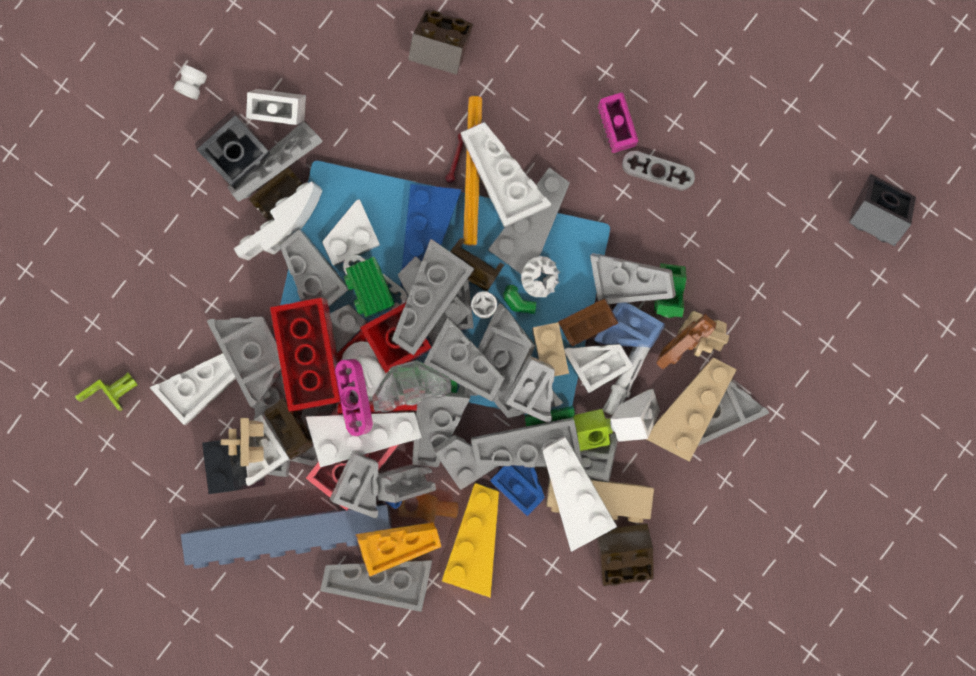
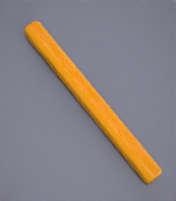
(472, 178)

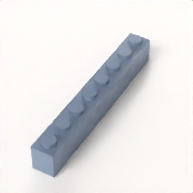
(280, 535)

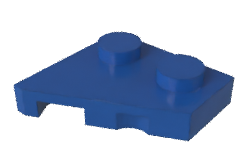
(520, 486)

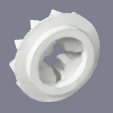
(532, 271)

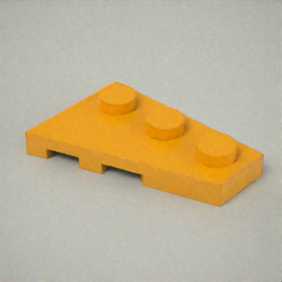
(397, 545)

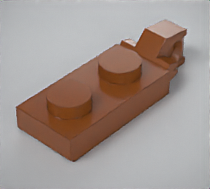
(685, 340)

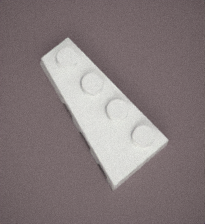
(505, 181)
(336, 444)
(577, 498)

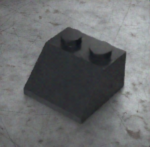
(232, 148)
(883, 210)
(224, 470)

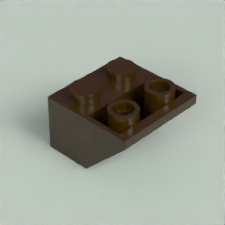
(440, 41)
(626, 555)

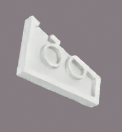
(194, 389)

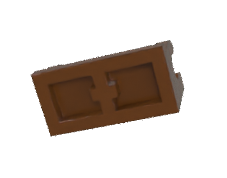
(588, 322)

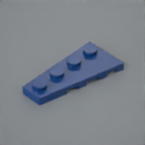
(427, 218)

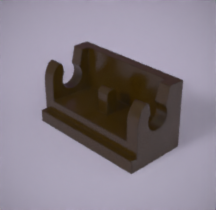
(279, 187)
(483, 273)
(289, 429)

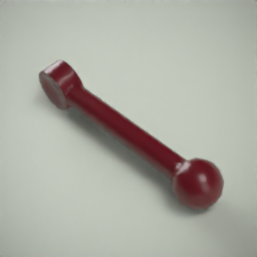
(450, 177)

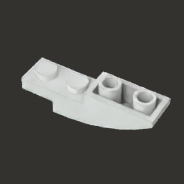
(289, 217)

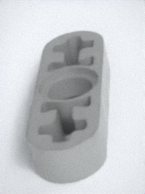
(673, 183)

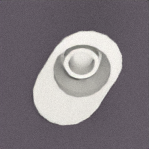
(371, 367)

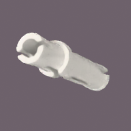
(625, 380)

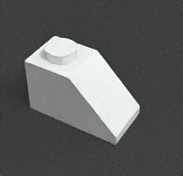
(635, 417)

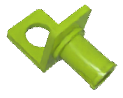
(113, 391)

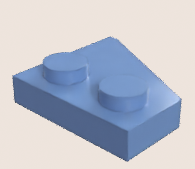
(633, 328)

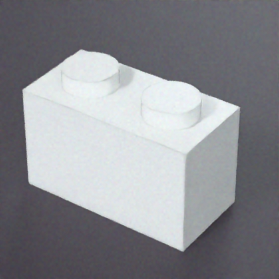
(275, 106)

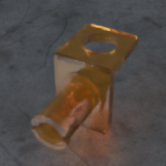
(429, 507)

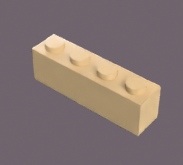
(619, 499)

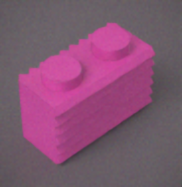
(617, 122)

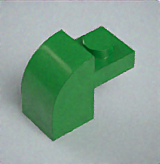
(673, 306)

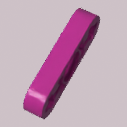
(360, 388)

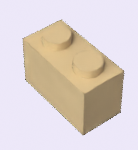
(550, 347)

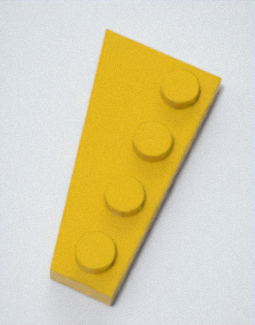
(473, 550)

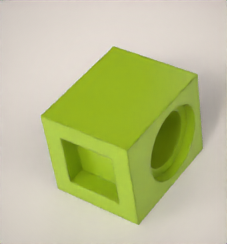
(592, 429)

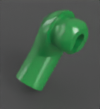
(515, 301)

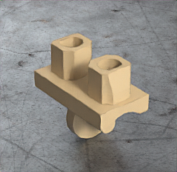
(714, 341)
(247, 453)

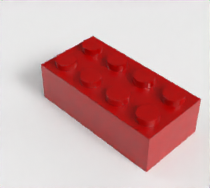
(306, 353)

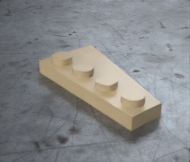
(690, 414)

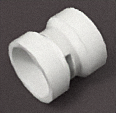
(190, 82)
(486, 302)

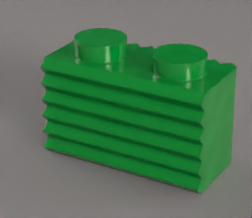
(369, 287)

